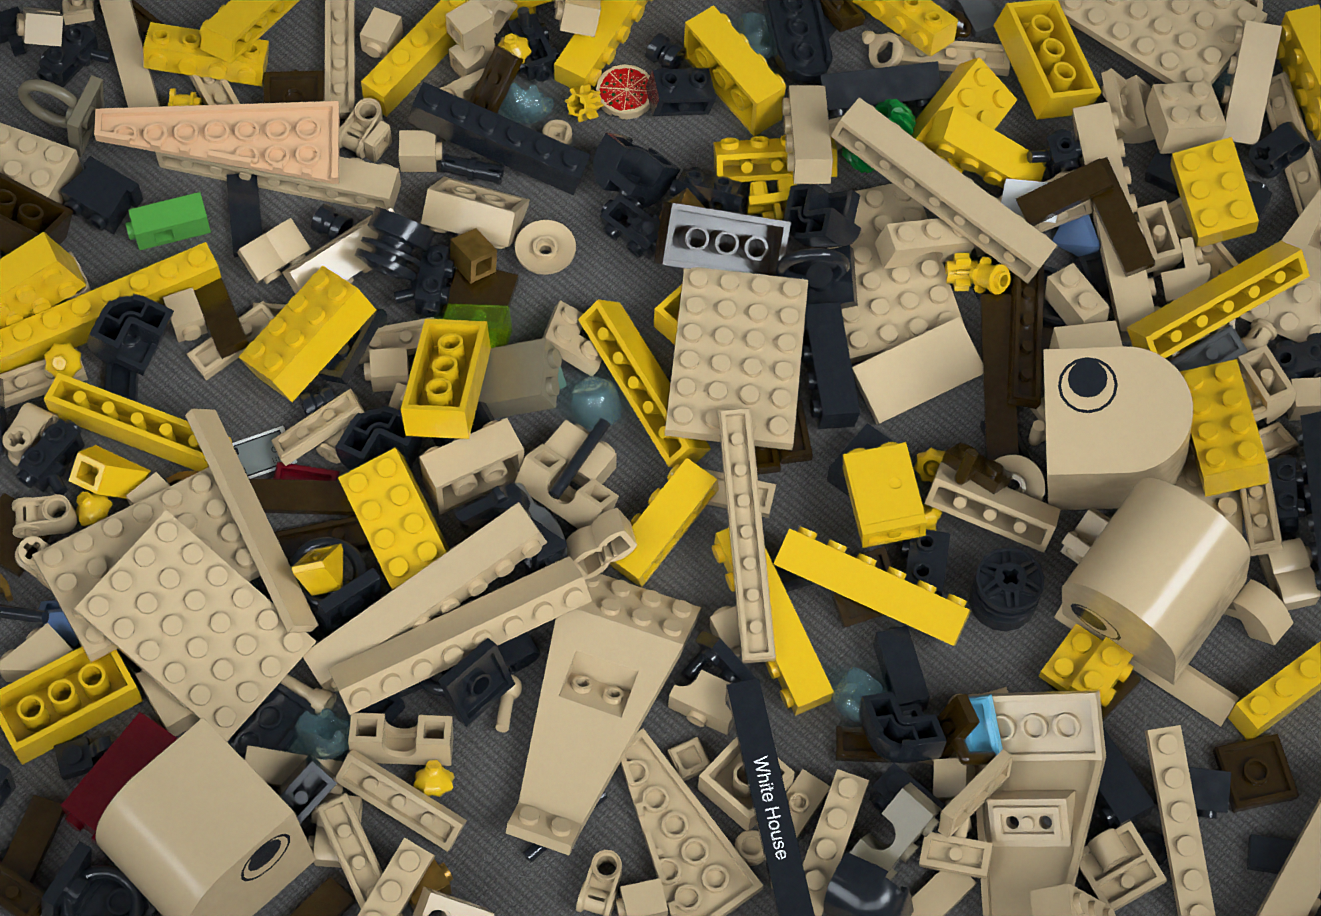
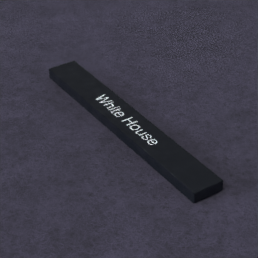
(769, 799)

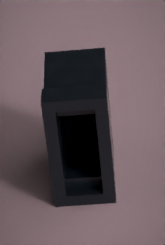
(101, 195)

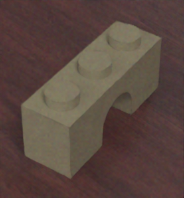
(911, 816)

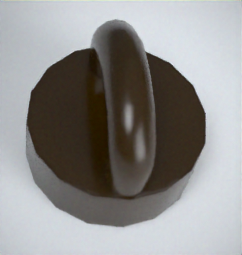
(962, 21)

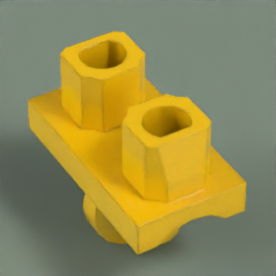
(770, 205)

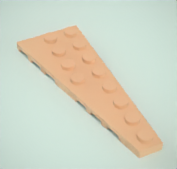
(265, 137)

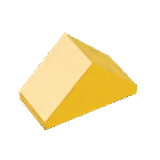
(321, 569)

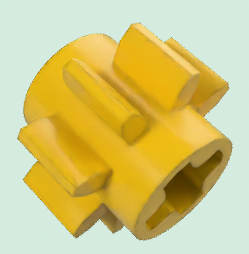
(584, 102)
(958, 271)

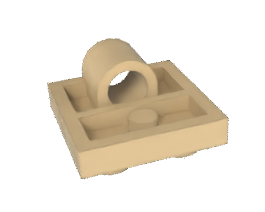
(1120, 866)

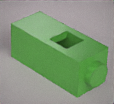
(168, 221)

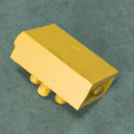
(884, 494)

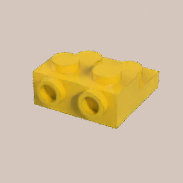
(1088, 664)

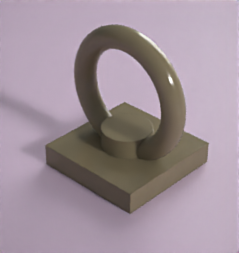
(80, 113)

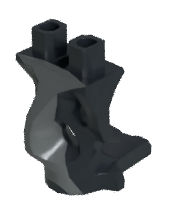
(503, 498)

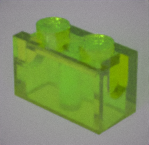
(497, 318)

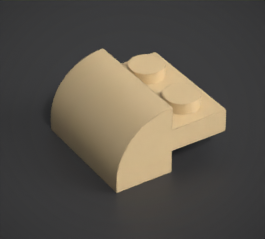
(1129, 100)
(1160, 236)
(1266, 384)

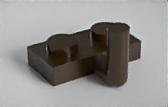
(975, 467)
(957, 723)

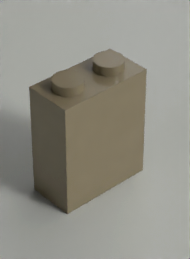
(521, 378)

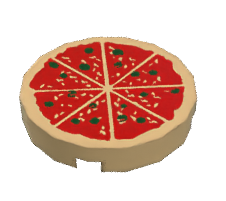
(624, 91)

